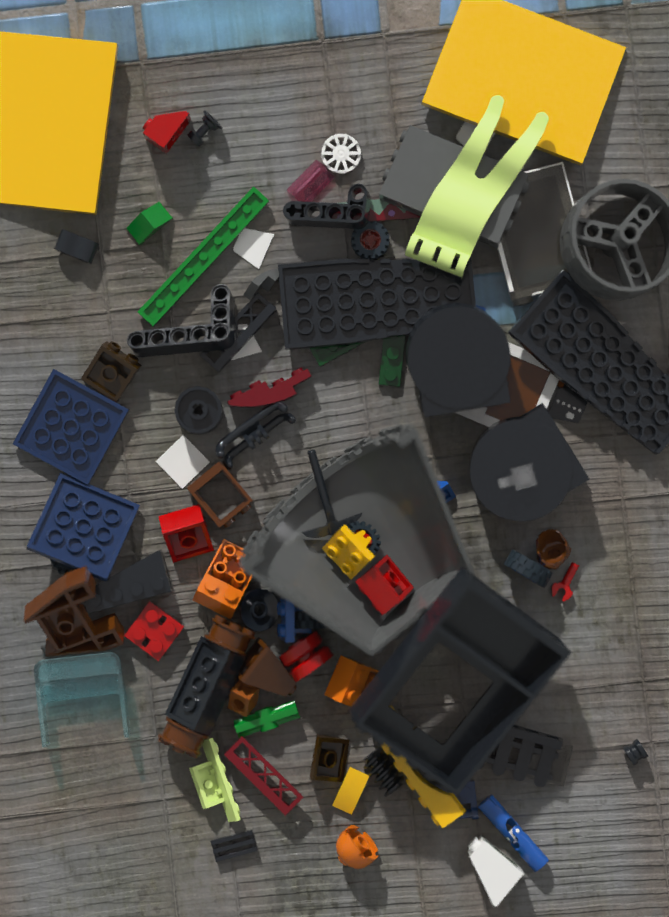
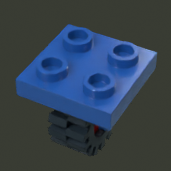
(294, 621)

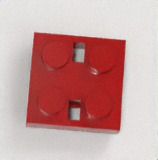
(159, 633)

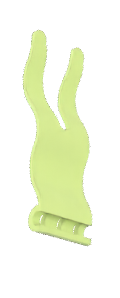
(463, 201)

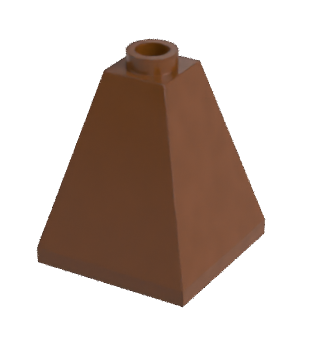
(265, 670)

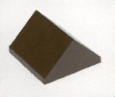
(329, 758)

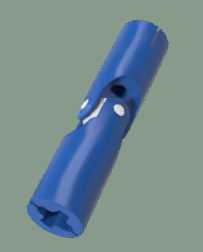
(519, 840)

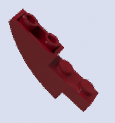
(261, 395)

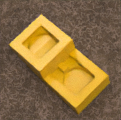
(350, 790)

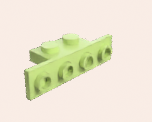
(212, 782)

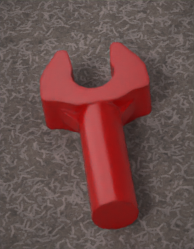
(565, 582)

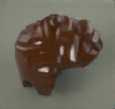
(552, 549)

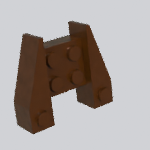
(66, 620)

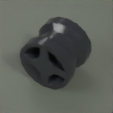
(635, 752)

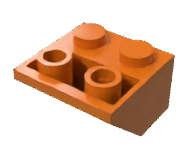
(349, 680)

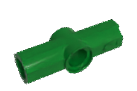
(266, 719)

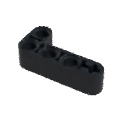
(328, 209)

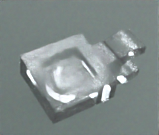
(521, 477)

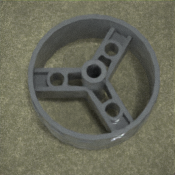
(624, 236)

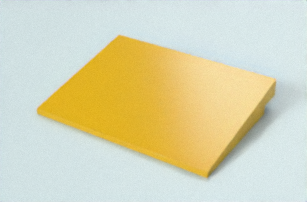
(532, 66)
(54, 120)

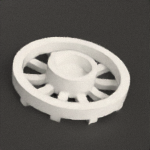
(341, 153)

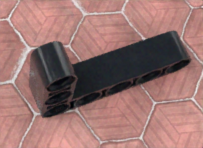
(191, 333)

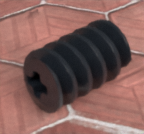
(383, 771)

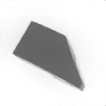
(264, 280)

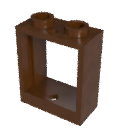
(208, 476)

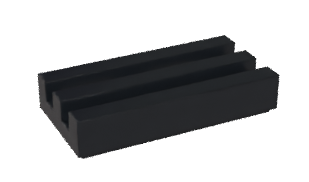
(237, 853)

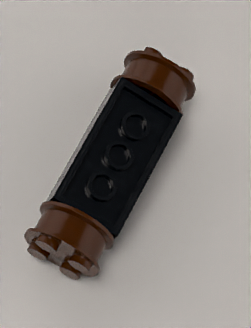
(205, 686)

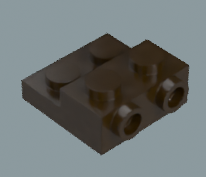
(111, 371)

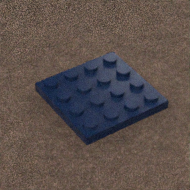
(70, 426)
(83, 526)

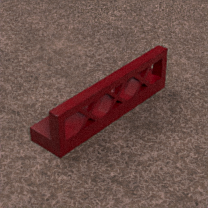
(258, 781)

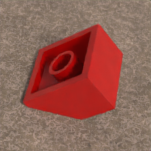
(166, 129)
(186, 533)
(384, 585)

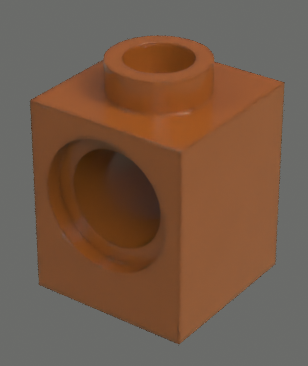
(243, 698)

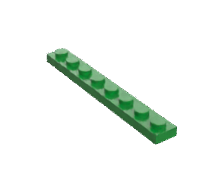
(203, 256)

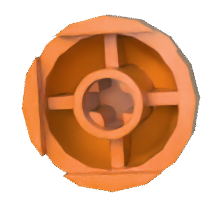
(355, 849)

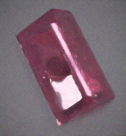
(310, 182)

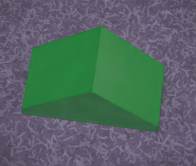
(149, 222)

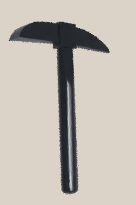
(332, 525)

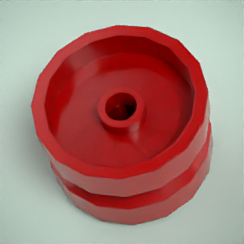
(305, 655)

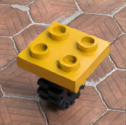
(353, 547)

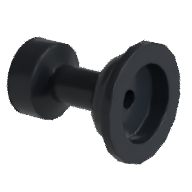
(209, 123)

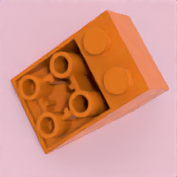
(223, 581)

